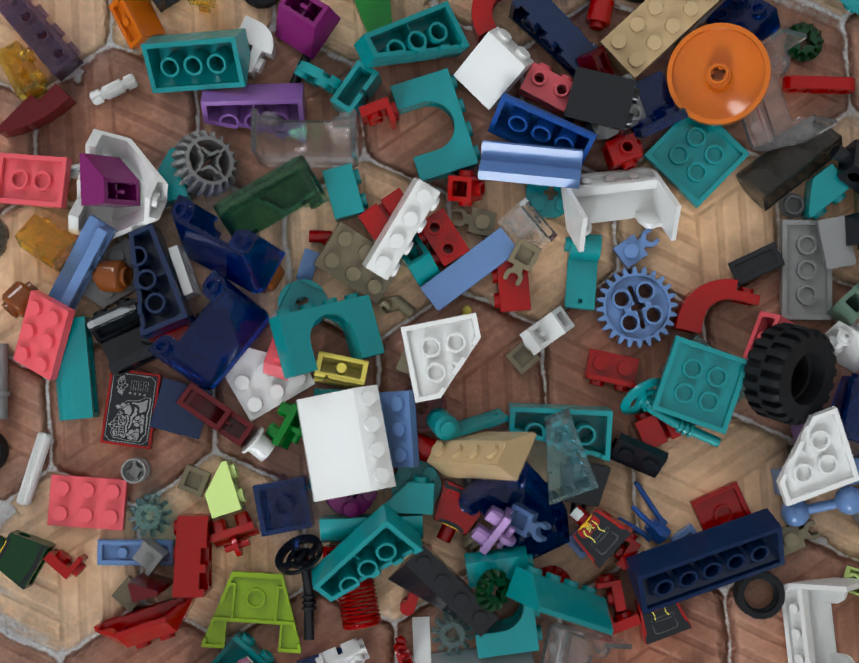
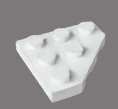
(437, 352)
(259, 391)
(818, 459)

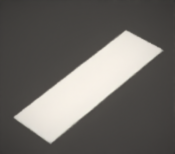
(421, 639)

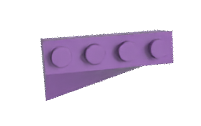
(234, 105)

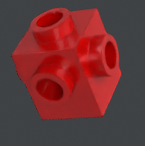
(622, 152)
(465, 188)

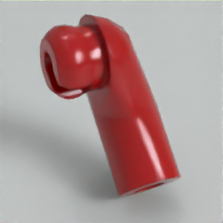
(319, 236)

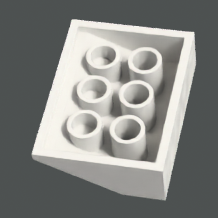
(345, 443)

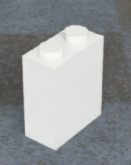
(493, 67)

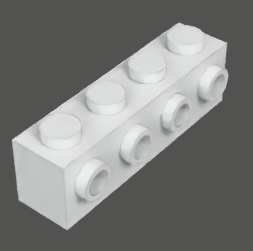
(401, 228)

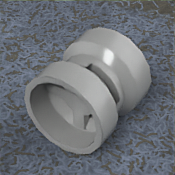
(130, 470)

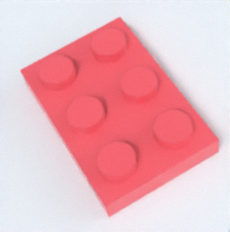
(34, 180)
(44, 334)
(87, 502)

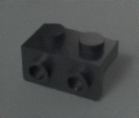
(638, 455)

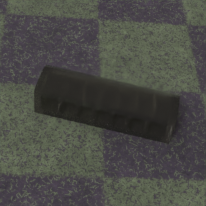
(785, 168)

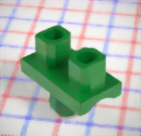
(290, 429)

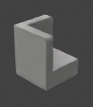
(150, 555)

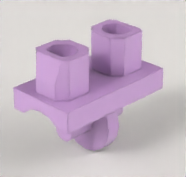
(500, 521)

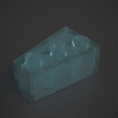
(566, 459)

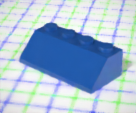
(528, 124)

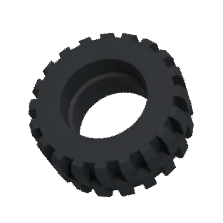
(789, 373)

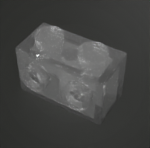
(527, 224)

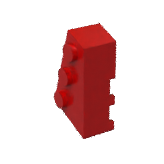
(192, 555)

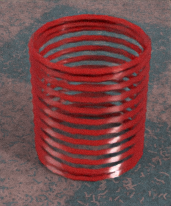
(349, 623)

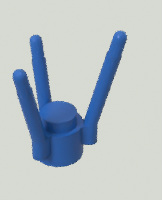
(655, 529)

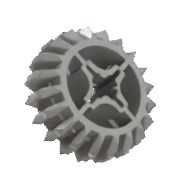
(195, 146)

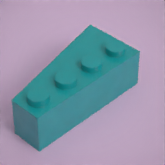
(415, 38)
(592, 424)
(363, 554)

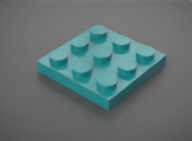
(696, 158)
(700, 385)

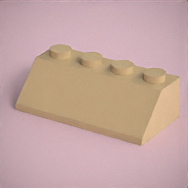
(483, 455)

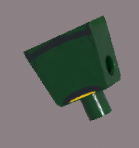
(23, 557)

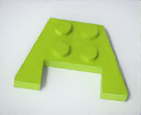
(254, 599)

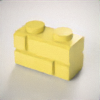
(340, 370)

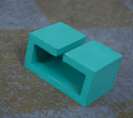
(357, 86)
(344, 192)

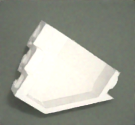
(152, 187)

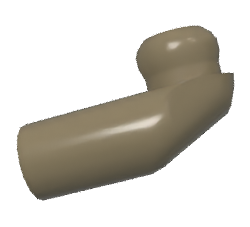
(396, 303)

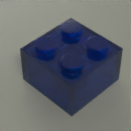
(283, 505)

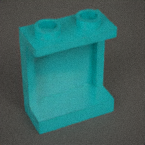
(242, 646)

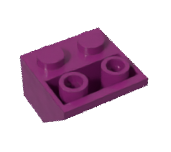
(305, 24)
(107, 182)

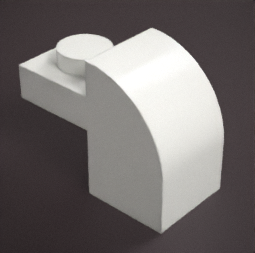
(260, 43)
(546, 330)

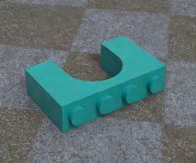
(439, 91)
(293, 331)
(518, 631)

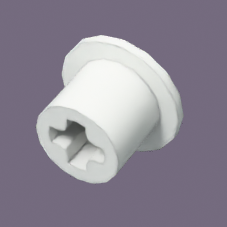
(258, 445)

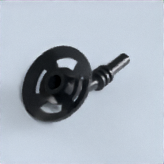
(303, 562)

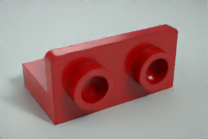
(375, 112)
(612, 369)

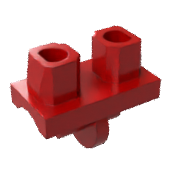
(236, 537)

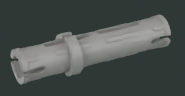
(4, 393)

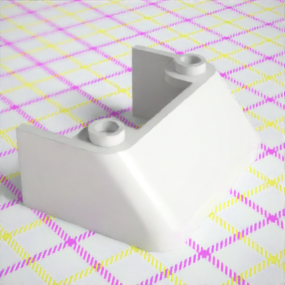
(620, 196)
(810, 619)

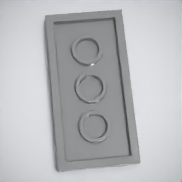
(803, 281)

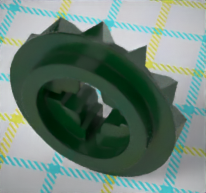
(810, 51)
(485, 587)

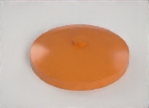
(719, 73)

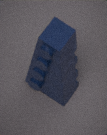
(551, 31)
(158, 290)

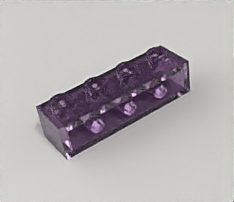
(42, 37)

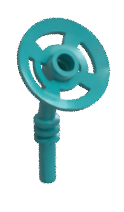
(643, 403)

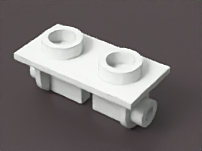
(353, 652)

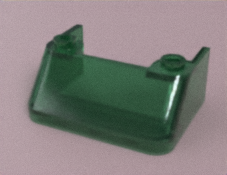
(271, 197)

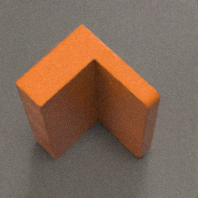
(136, 21)

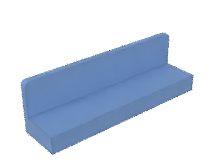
(530, 164)
(82, 261)
(468, 269)

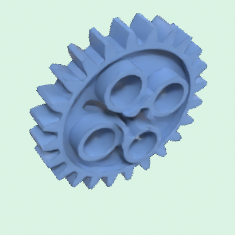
(657, 300)

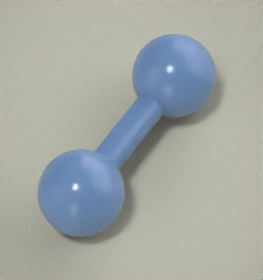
(845, 500)

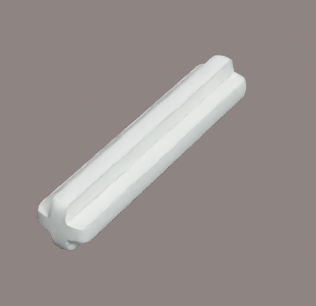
(34, 468)

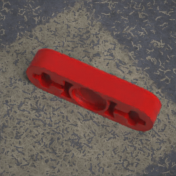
(818, 84)

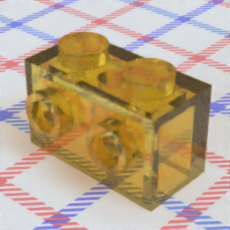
(21, 71)
(46, 241)

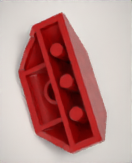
(147, 623)

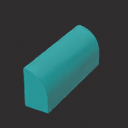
(77, 375)
(338, 527)

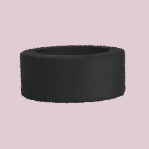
(768, 611)

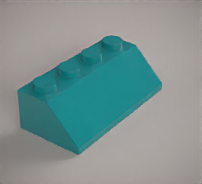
(197, 60)
(560, 598)

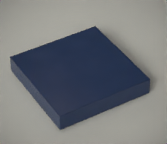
(171, 416)

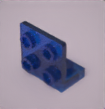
(752, 15)
(658, 106)

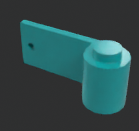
(582, 273)
(448, 427)

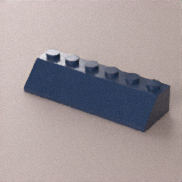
(706, 560)

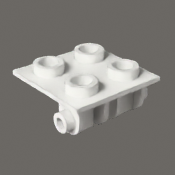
(846, 345)

